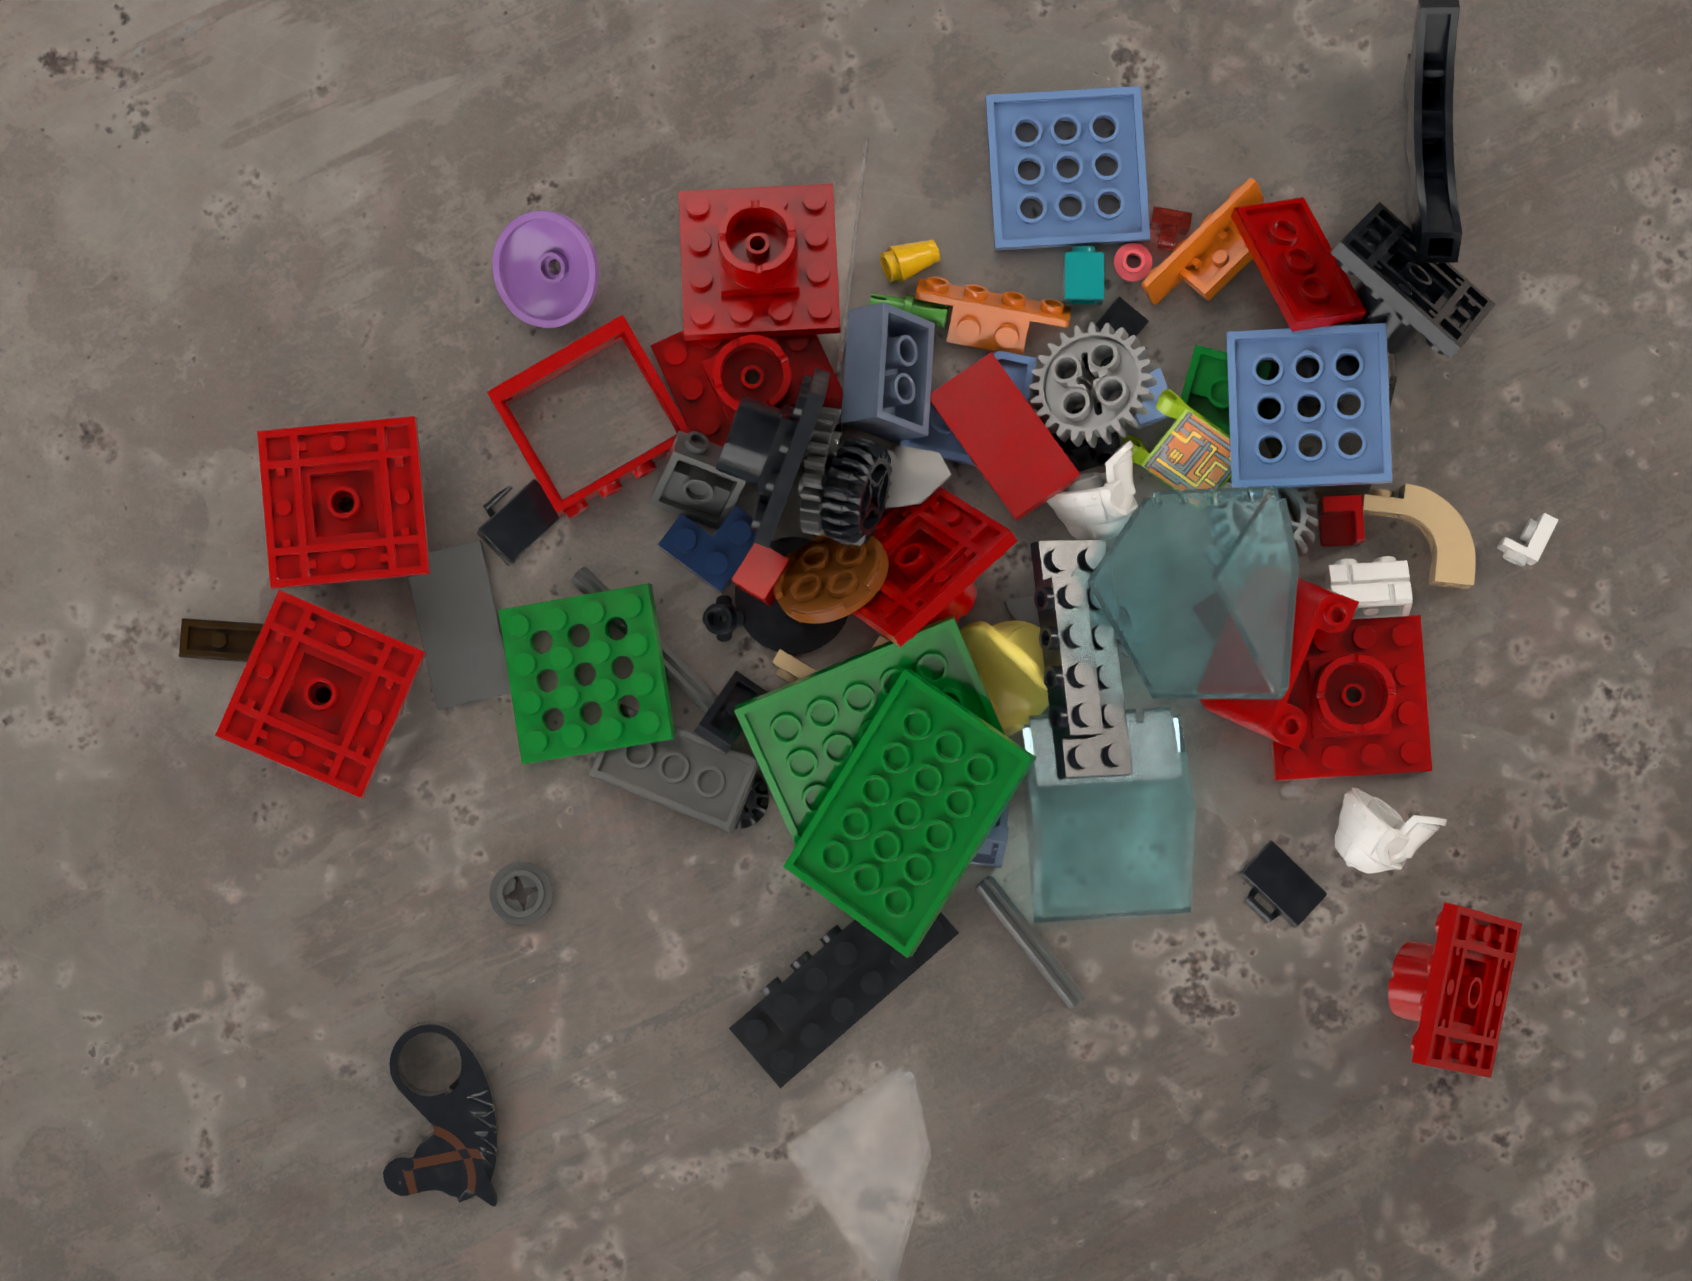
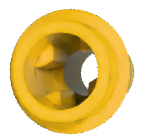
(908, 259)

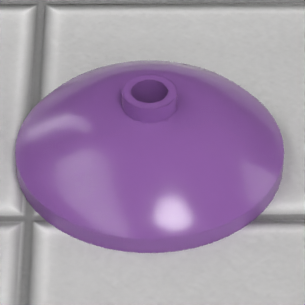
(527, 269)

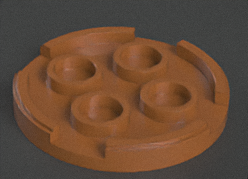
(830, 579)

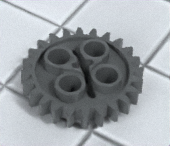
(821, 449)

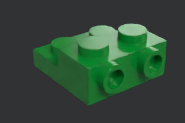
(1207, 385)

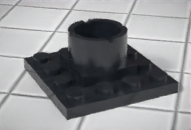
(1407, 293)
(768, 449)

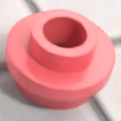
(1132, 274)

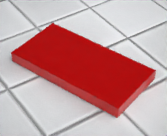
(1298, 264)
(1004, 437)

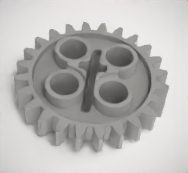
(1059, 396)

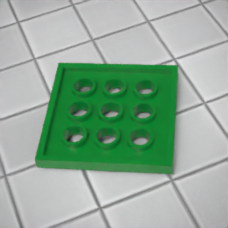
(527, 665)

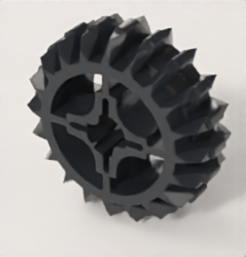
(856, 491)

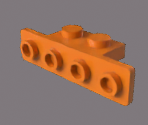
(1209, 254)
(990, 318)

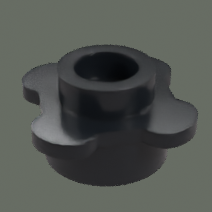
(713, 618)

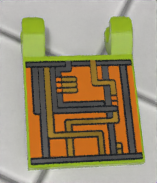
(1189, 453)

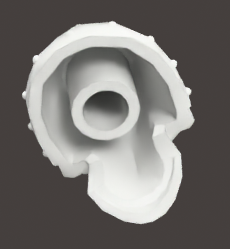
(1099, 502)
(1376, 837)

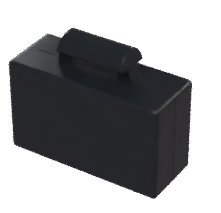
(517, 522)
(1281, 885)

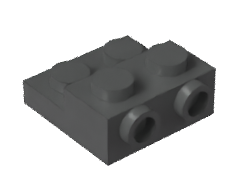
(692, 483)

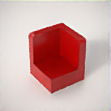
(1341, 521)
(760, 573)

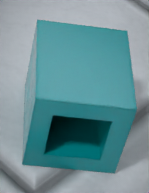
(1083, 276)

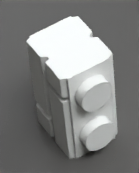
(1378, 586)

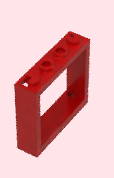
(556, 365)

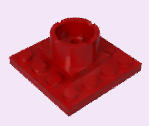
(759, 262)
(711, 376)
(310, 478)
(933, 563)
(279, 693)
(1386, 724)
(1456, 989)

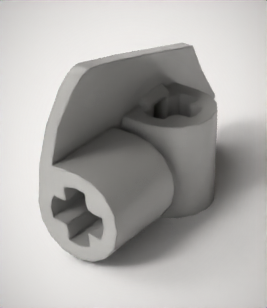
(914, 475)

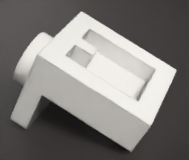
(1535, 537)

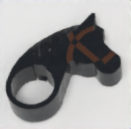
(464, 1143)

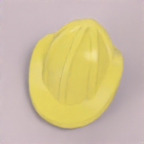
(1010, 669)

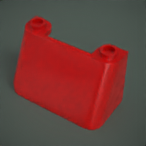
(1276, 718)

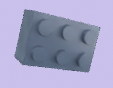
(888, 372)

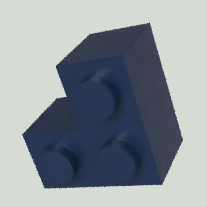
(707, 556)

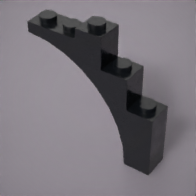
(1429, 136)

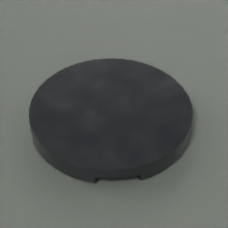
(773, 627)

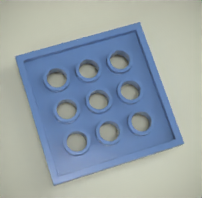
(1082, 109)
(1287, 348)

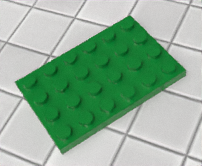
(815, 723)
(909, 812)

